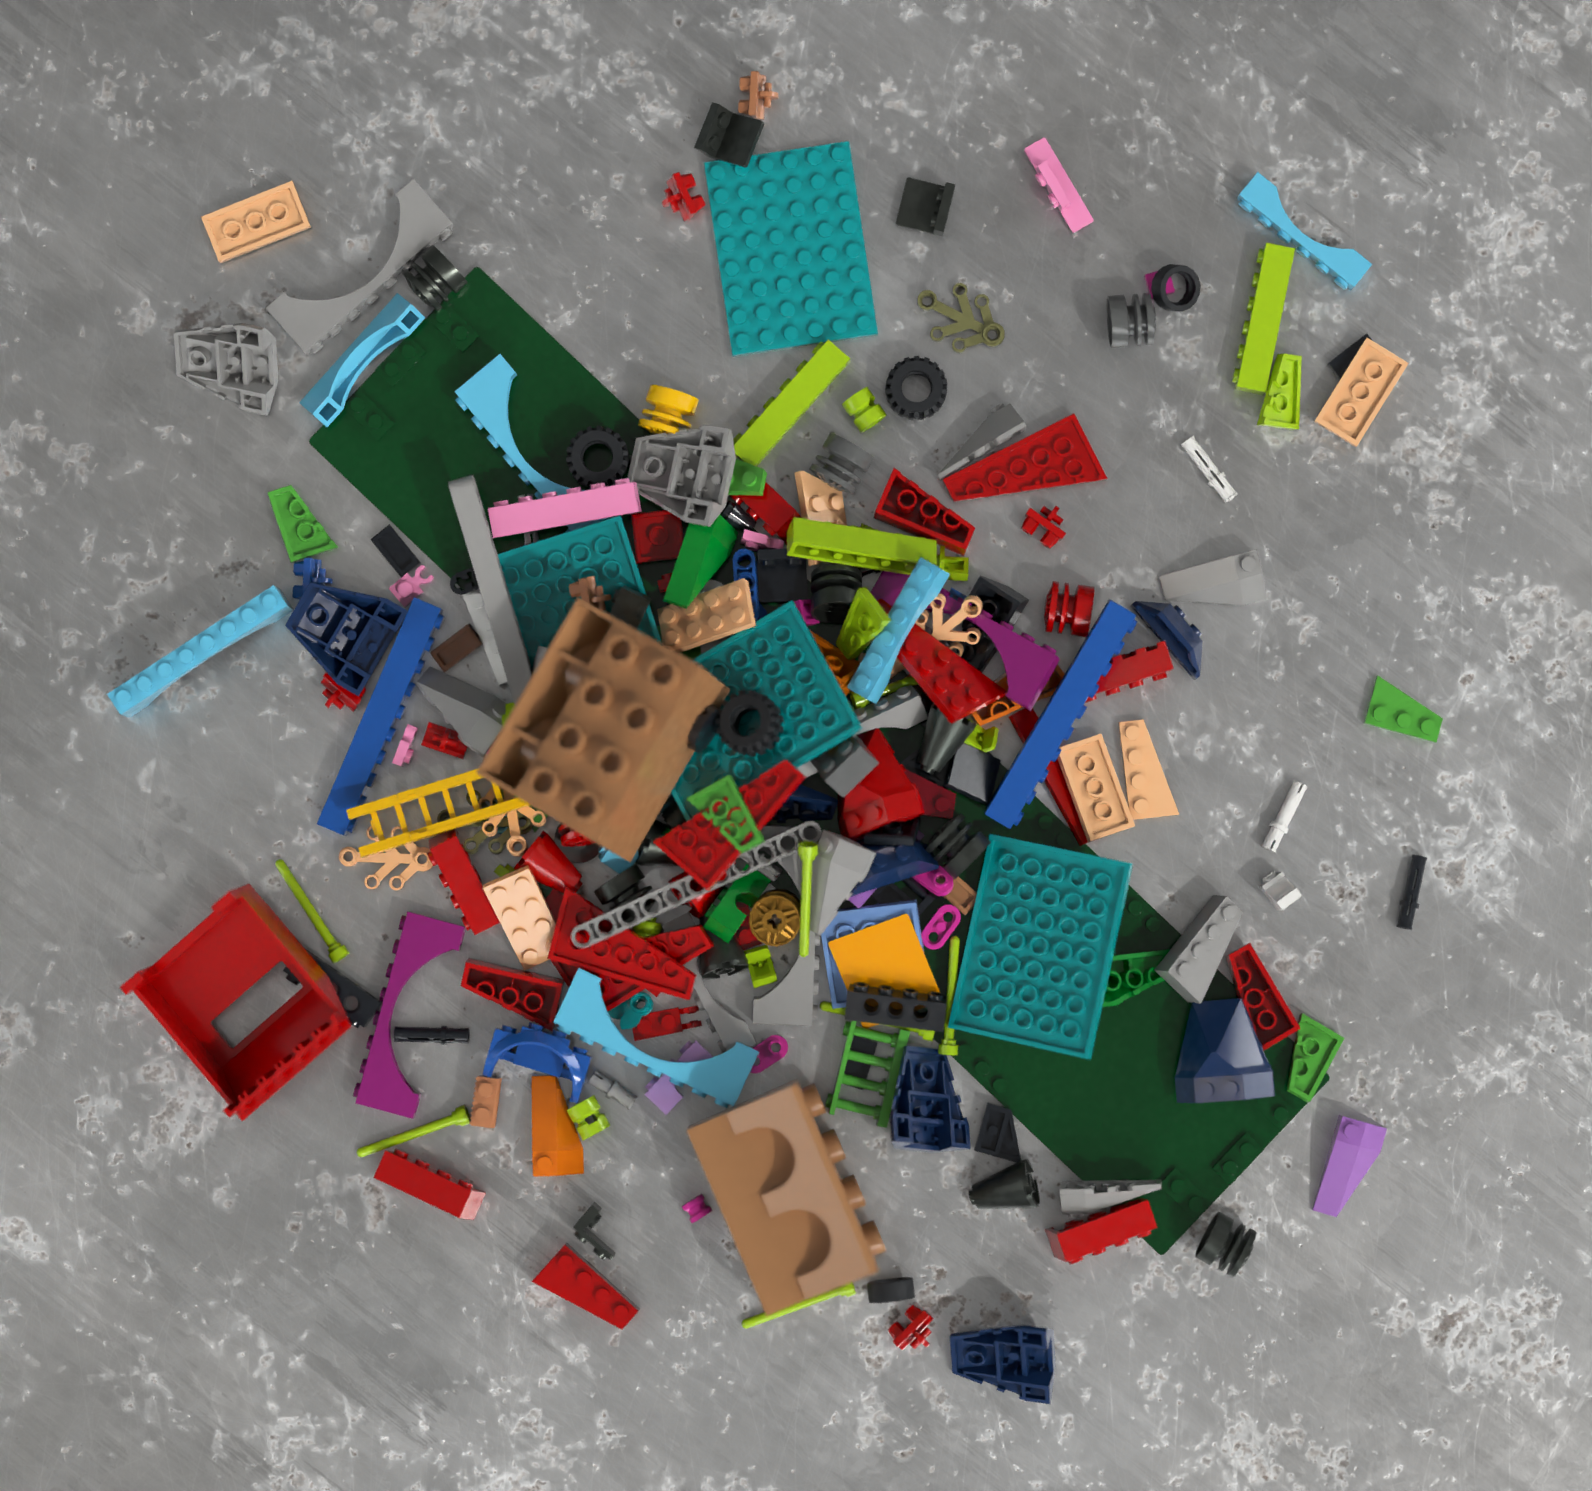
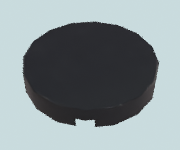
(703, 730)

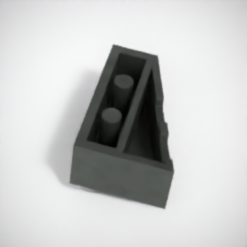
(629, 606)

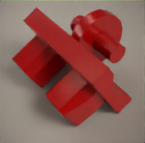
(679, 197)
(1052, 533)
(340, 696)
(444, 740)
(915, 1333)

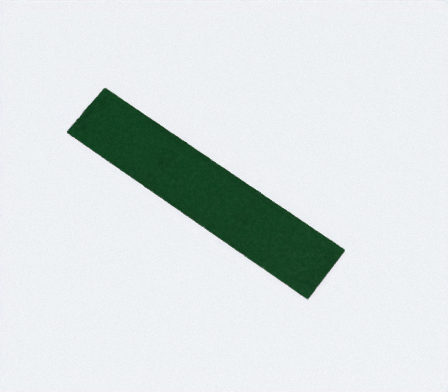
(1099, 1115)

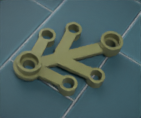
(964, 320)
(479, 837)

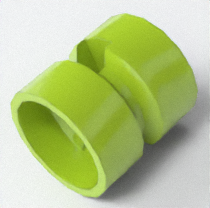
(863, 408)
(583, 1110)

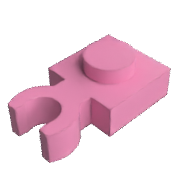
(756, 541)
(409, 587)
(404, 752)

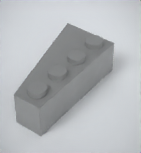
(1200, 948)

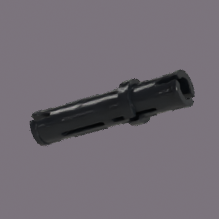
(1406, 921)
(438, 1035)

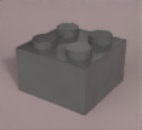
(845, 764)

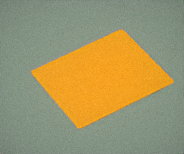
(884, 956)

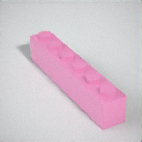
(564, 509)

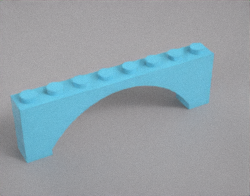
(488, 400)
(148, 684)
(587, 1015)

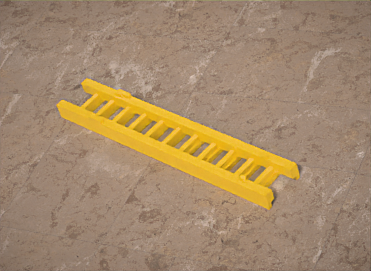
(430, 829)

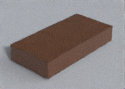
(456, 648)

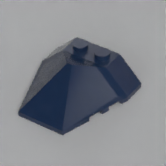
(345, 631)
(1222, 1056)
(925, 1106)
(1008, 1357)

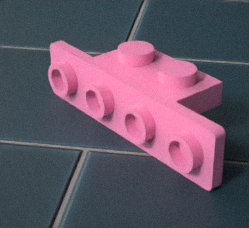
(1060, 188)

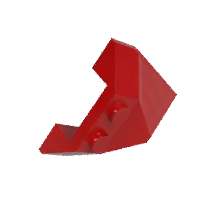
(881, 795)

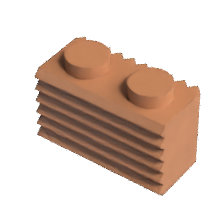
(485, 1101)

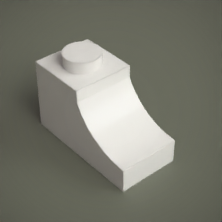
(1279, 890)

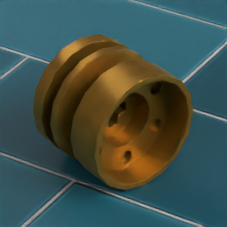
(786, 907)

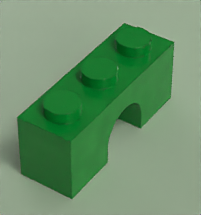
(726, 917)

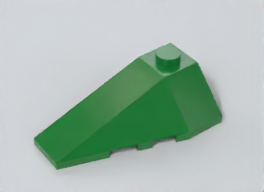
(699, 560)
(1132, 975)

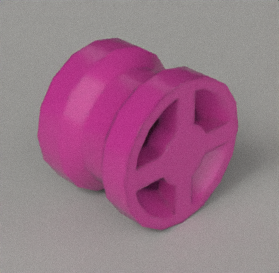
(696, 1208)

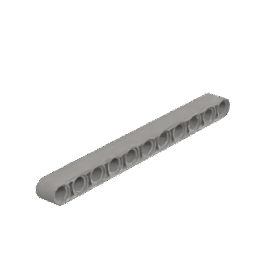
(492, 584)
(687, 894)

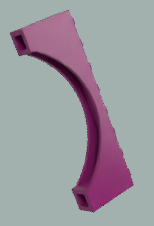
(1025, 662)
(382, 1080)

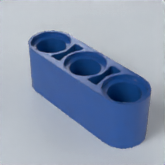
(749, 573)

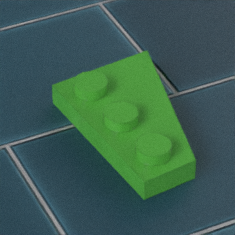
(747, 479)
(298, 527)
(1400, 713)
(716, 792)
(1311, 1058)

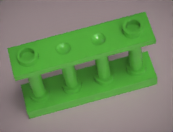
(885, 1088)

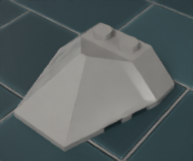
(231, 361)
(686, 471)

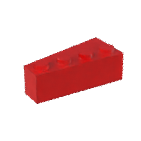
(922, 515)
(1134, 668)
(463, 881)
(517, 990)
(1261, 997)
(429, 1185)
(1101, 1231)
(583, 1285)

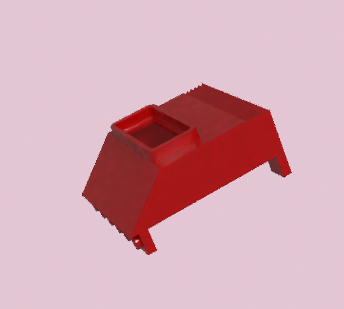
(217, 967)

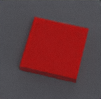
(657, 536)

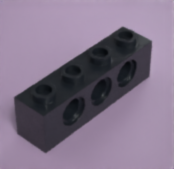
(367, 1003)
(884, 1014)

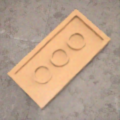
(256, 222)
(1361, 392)
(708, 617)
(1095, 788)
(523, 915)

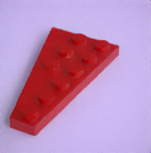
(1043, 460)
(945, 676)
(702, 847)
(679, 944)
(620, 956)

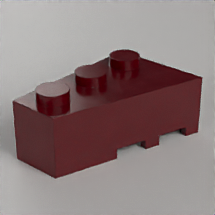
(935, 799)

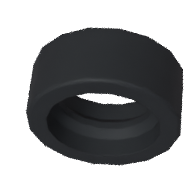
(1159, 287)
(890, 1290)

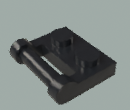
(891, 893)

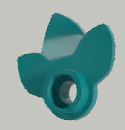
(628, 1010)

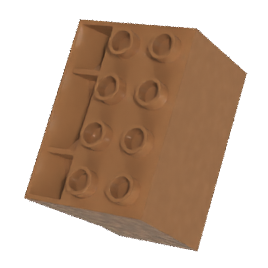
(602, 729)
(786, 1196)

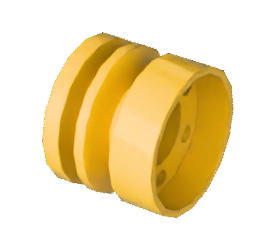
(668, 410)

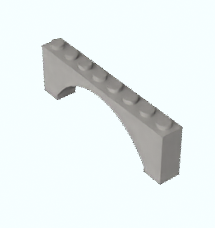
(315, 320)
(792, 998)

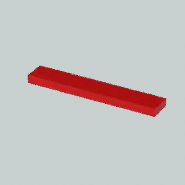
(1023, 723)

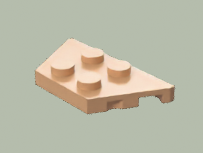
(819, 502)

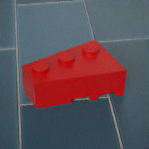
(771, 510)

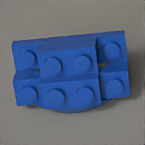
(541, 1053)

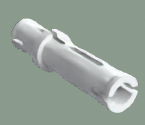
(1227, 493)
(1284, 816)

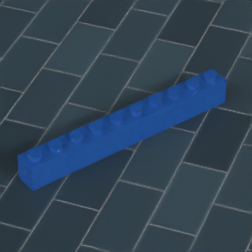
(1059, 714)
(380, 715)

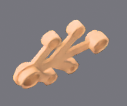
(944, 630)
(512, 820)
(392, 859)

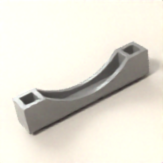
(896, 710)
(727, 1026)

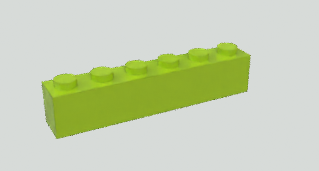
(1264, 318)
(791, 403)
(858, 546)

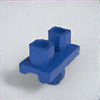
(311, 572)

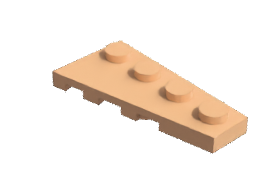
(1144, 779)

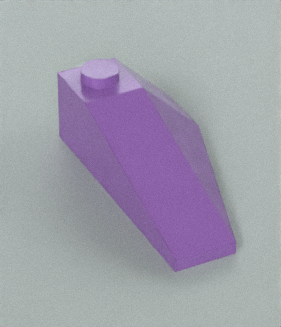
(1350, 1156)

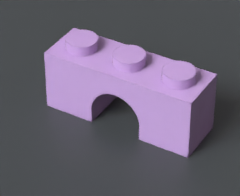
(664, 1093)

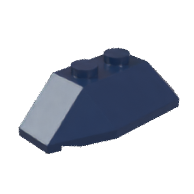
(1169, 626)
(895, 864)

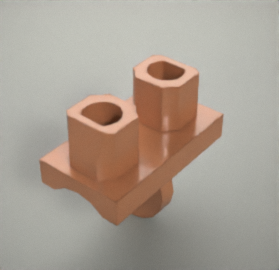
(760, 95)
(589, 592)

